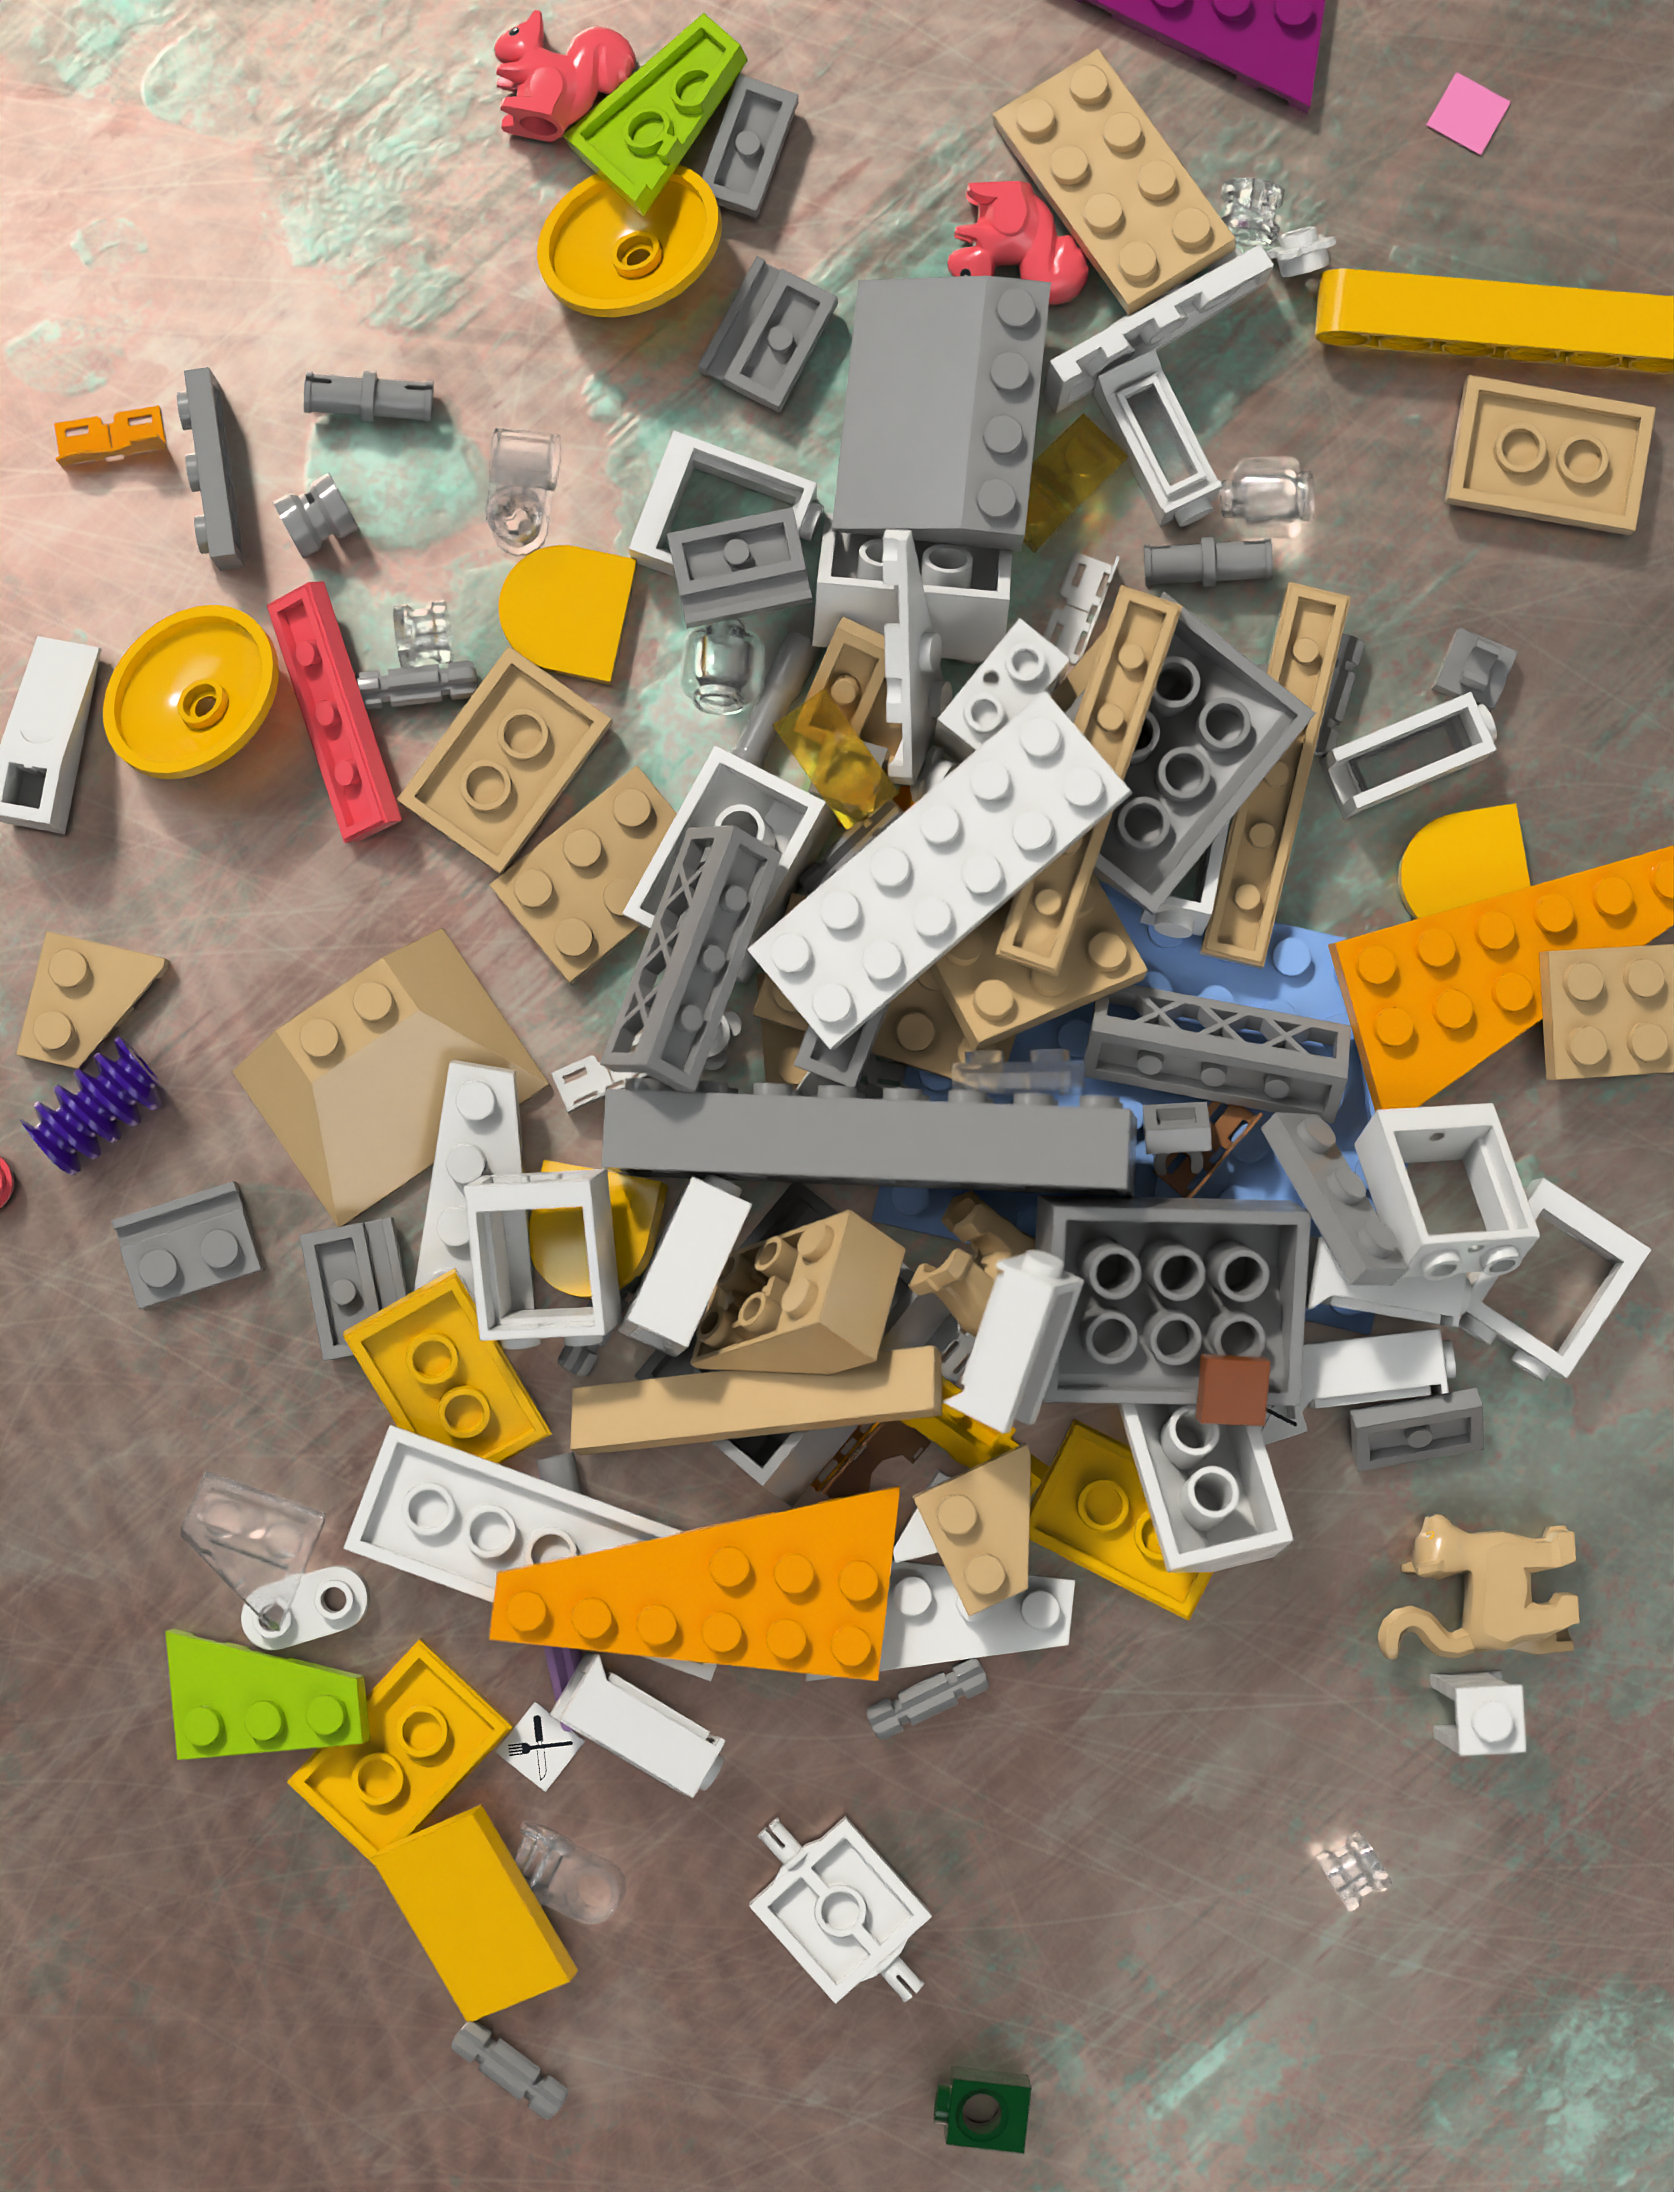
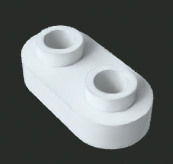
(308, 1613)

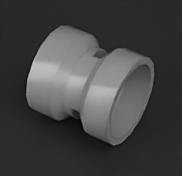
(315, 515)

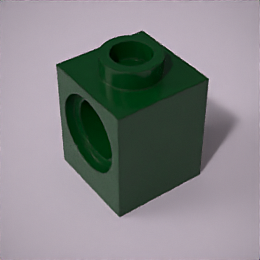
(1001, 2133)

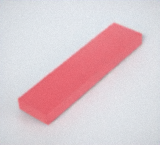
(334, 712)

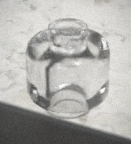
(1268, 497)
(722, 667)

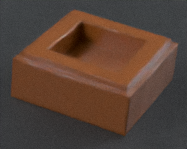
(1233, 1390)

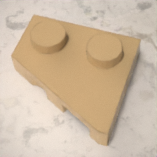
(857, 683)
(81, 997)
(983, 1528)

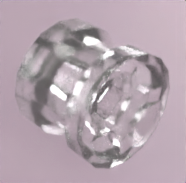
(1252, 210)
(423, 634)
(1353, 1870)

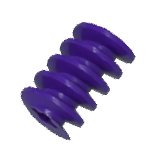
(95, 1108)

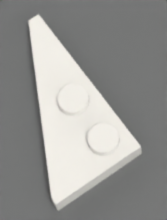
(912, 660)

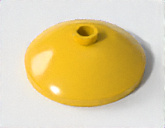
(616, 262)
(190, 692)

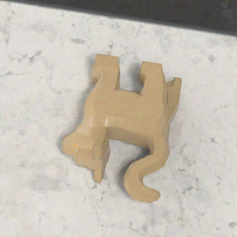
(964, 1280)
(1496, 1594)

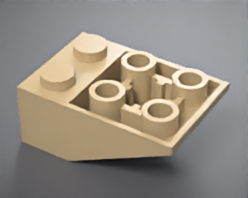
(802, 1300)

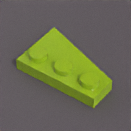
(658, 112)
(257, 1702)

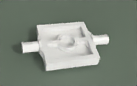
(840, 1909)

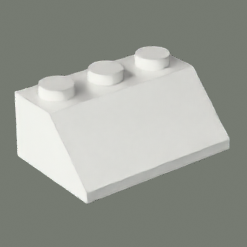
(962, 587)
(762, 805)
(1205, 1488)

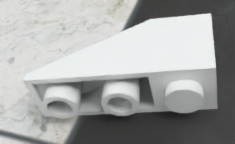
(47, 735)

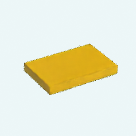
(441, 1377)
(1099, 1518)
(423, 1743)
(474, 1914)

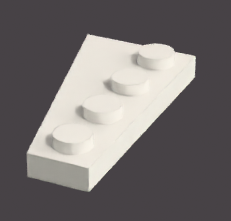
(1168, 318)
(475, 1139)
(931, 1625)

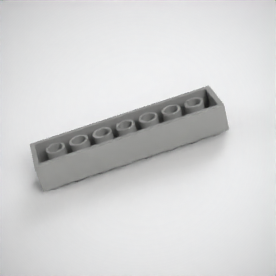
(871, 1141)

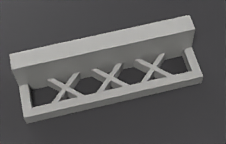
(699, 956)
(1217, 1060)

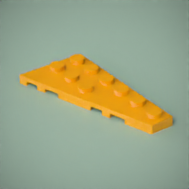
(1467, 980)
(749, 1592)

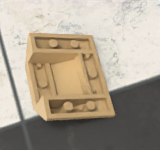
(365, 1072)

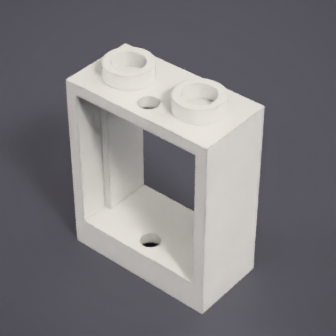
(672, 478)
(1017, 674)
(1447, 1134)
(1593, 1232)
(686, 1265)
(522, 1329)

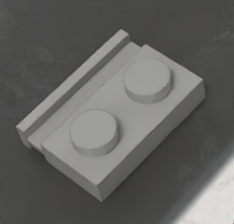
(768, 334)
(739, 567)
(187, 1245)
(351, 1277)

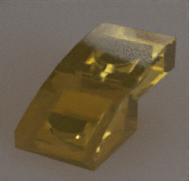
(1067, 477)
(835, 759)

